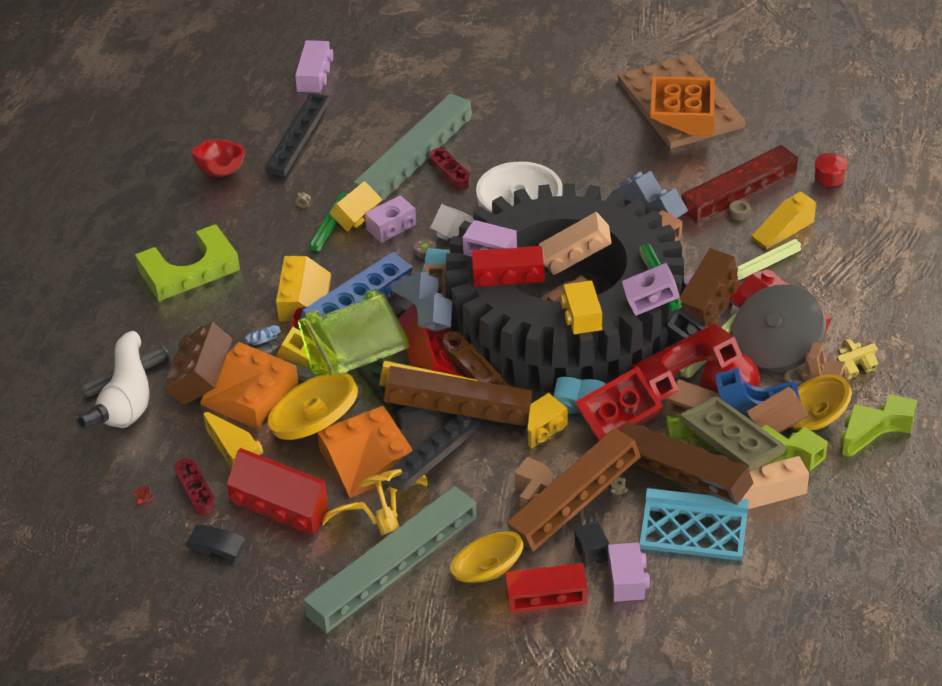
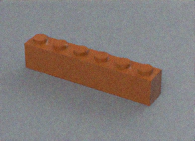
(574, 489)

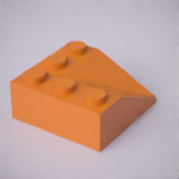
(684, 103)
(250, 385)
(362, 448)

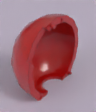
(218, 157)
(746, 366)

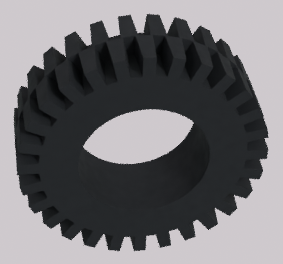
(532, 333)

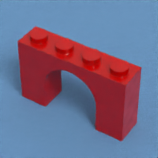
(705, 345)

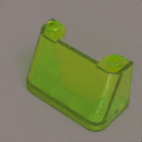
(352, 335)

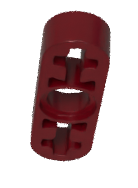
(463, 180)
(195, 478)

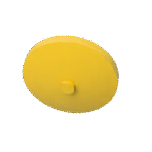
(312, 406)

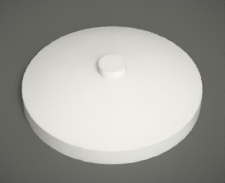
(512, 177)

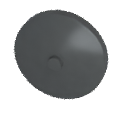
(779, 327)

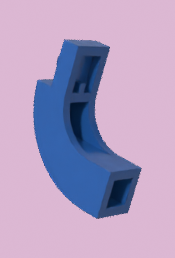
(744, 396)

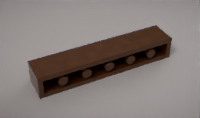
(458, 396)
(690, 464)

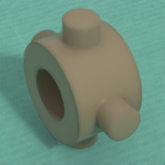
(302, 200)
(618, 486)

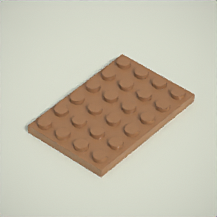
(639, 87)

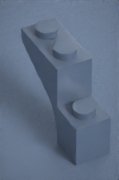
(646, 189)
(422, 290)

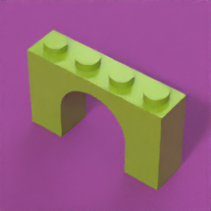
(169, 280)

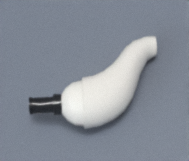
(126, 394)

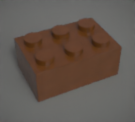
(710, 287)
(197, 363)

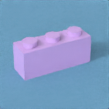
(313, 66)

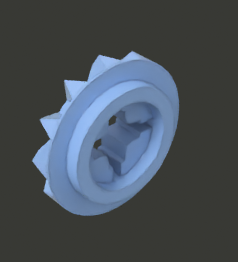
(262, 335)

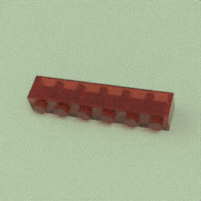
(739, 183)

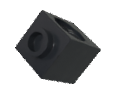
(591, 544)

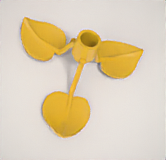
(386, 516)

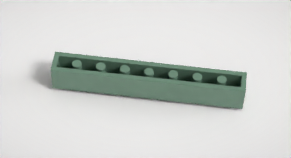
(415, 146)
(389, 559)

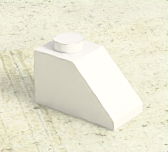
(448, 221)

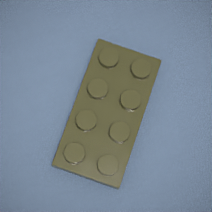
(732, 433)

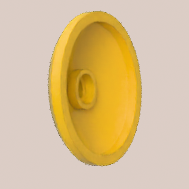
(823, 400)
(487, 557)

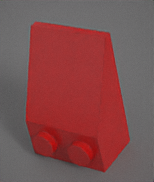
(620, 402)

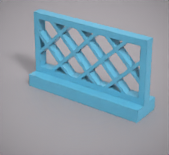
(695, 507)

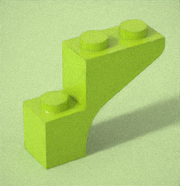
(869, 423)
(804, 444)

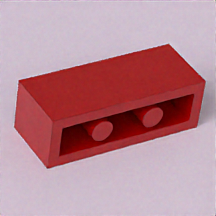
(508, 266)
(546, 587)

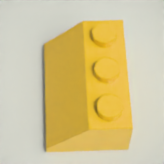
(300, 285)

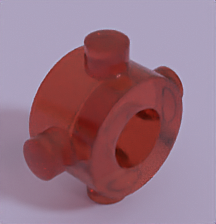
(143, 494)

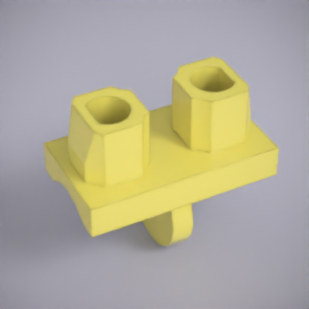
(855, 355)

